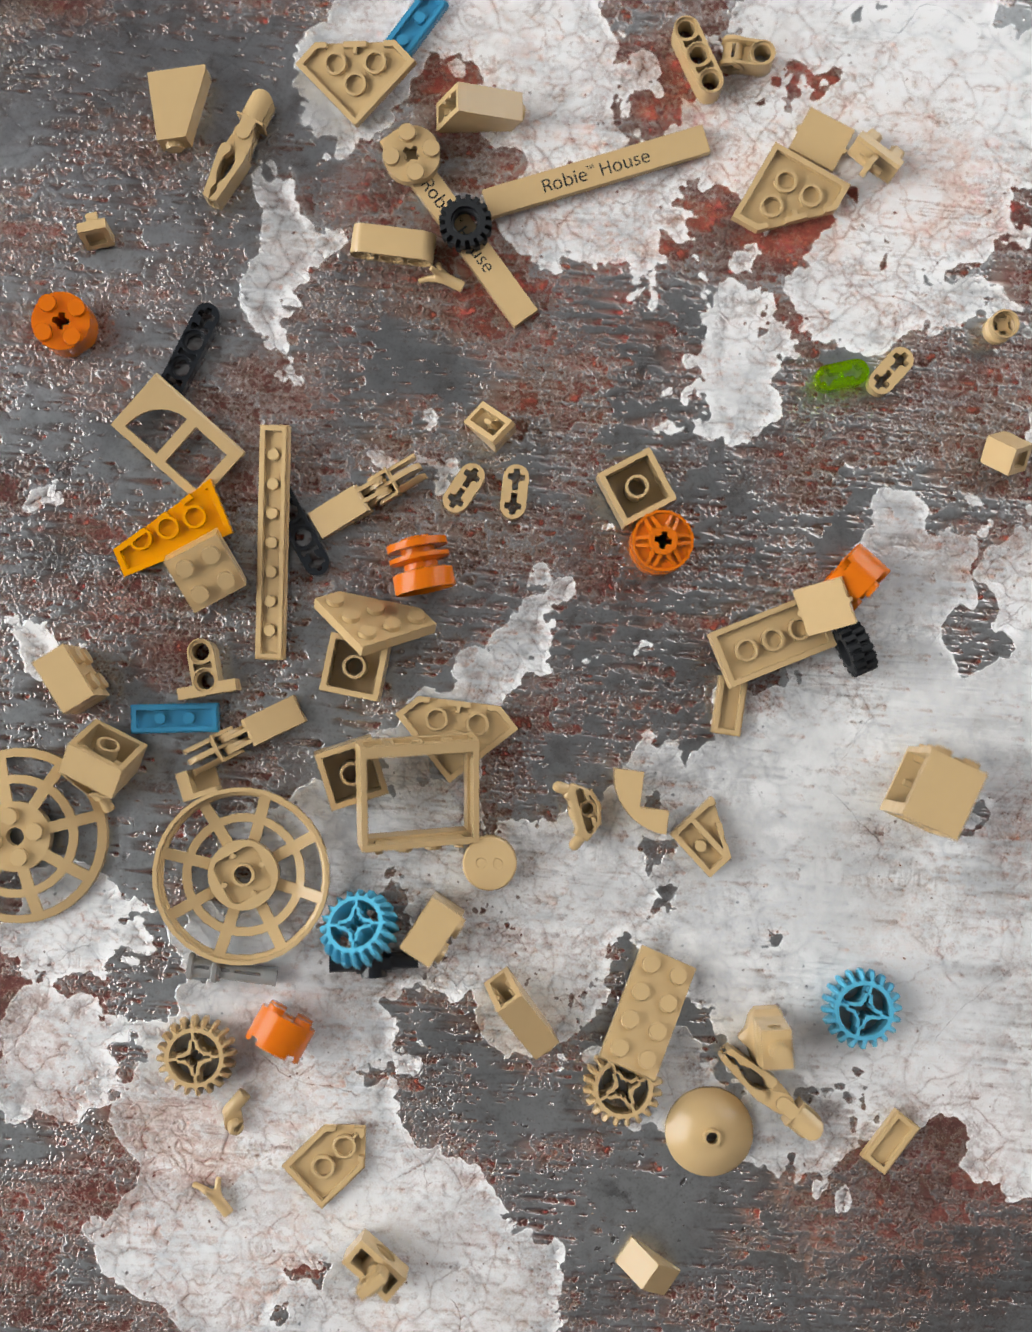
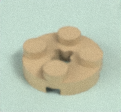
(408, 138)

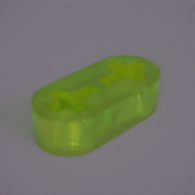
(840, 369)

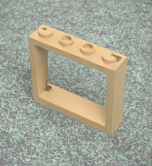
(414, 746)

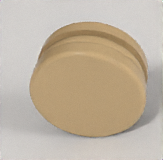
(489, 863)

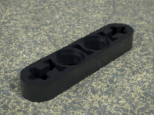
(195, 357)
(300, 523)

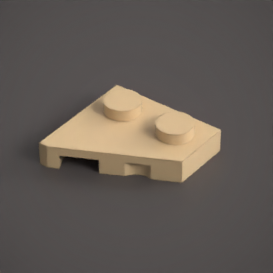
(703, 837)

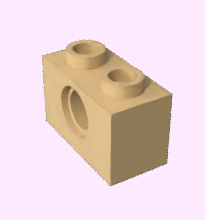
(366, 1254)

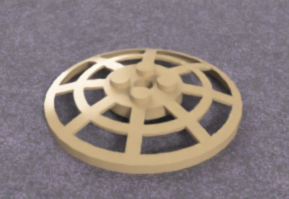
(39, 837)
(224, 882)

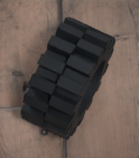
(460, 207)
(855, 649)

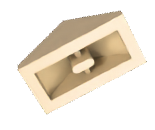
(490, 426)
(646, 1267)

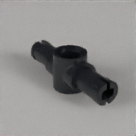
(390, 961)

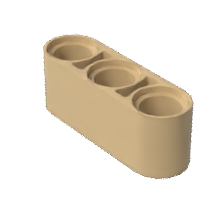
(697, 47)
(393, 244)

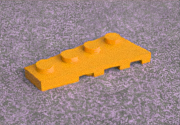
(174, 528)

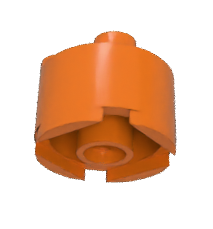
(53, 312)
(860, 573)
(281, 1032)

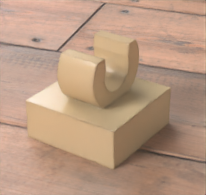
(95, 232)

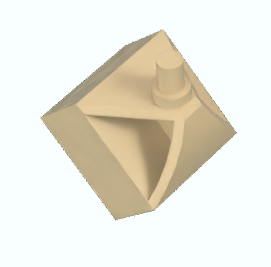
(102, 761)

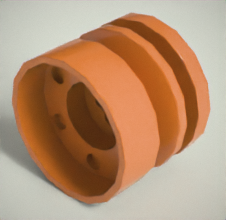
(646, 551)
(420, 565)

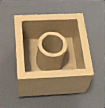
(635, 488)
(205, 570)
(350, 673)
(71, 678)
(338, 774)
(431, 930)

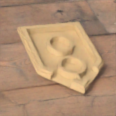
(328, 1161)

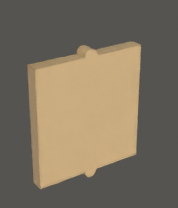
(821, 139)
(825, 606)

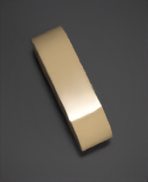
(894, 376)
(507, 491)
(469, 492)

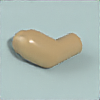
(233, 1114)

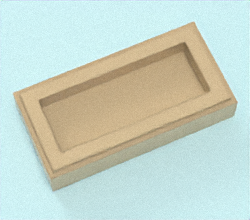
(728, 708)
(889, 1141)

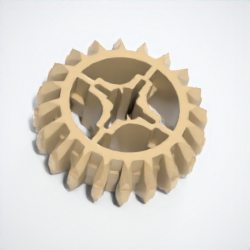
(195, 1078)
(611, 1092)

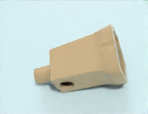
(768, 1038)

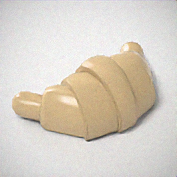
(582, 809)

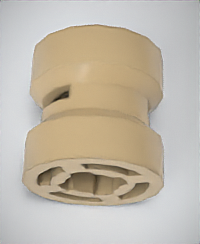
(1005, 321)

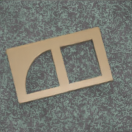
(163, 396)

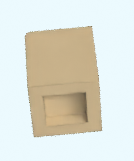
(1006, 453)
(198, 786)

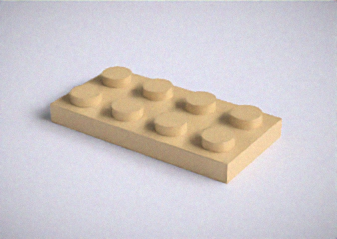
(765, 644)
(647, 1013)

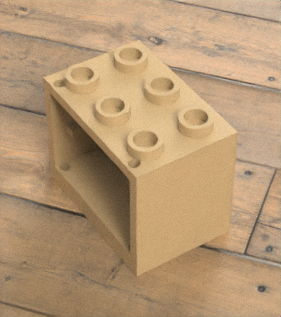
(934, 790)

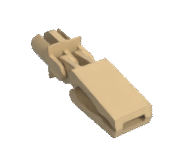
(239, 149)
(358, 501)
(259, 728)
(795, 1114)

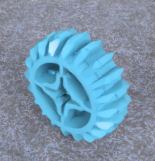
(366, 936)
(859, 1019)

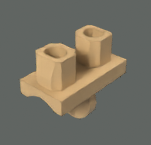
(876, 157)

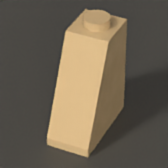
(178, 104)
(479, 109)
(521, 1013)

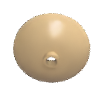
(706, 1112)

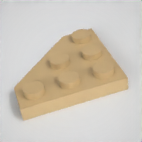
(356, 73)
(788, 192)
(371, 622)
(445, 716)

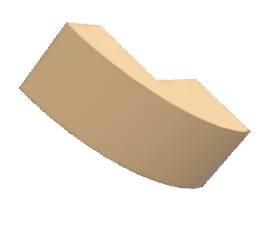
(628, 789)

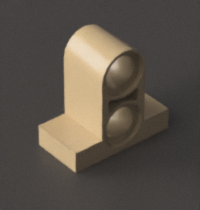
(199, 668)

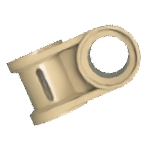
(744, 56)

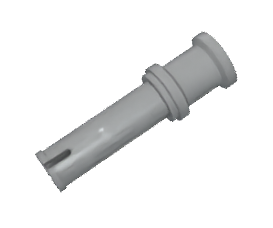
(215, 973)

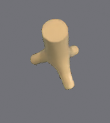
(442, 277)
(215, 1196)

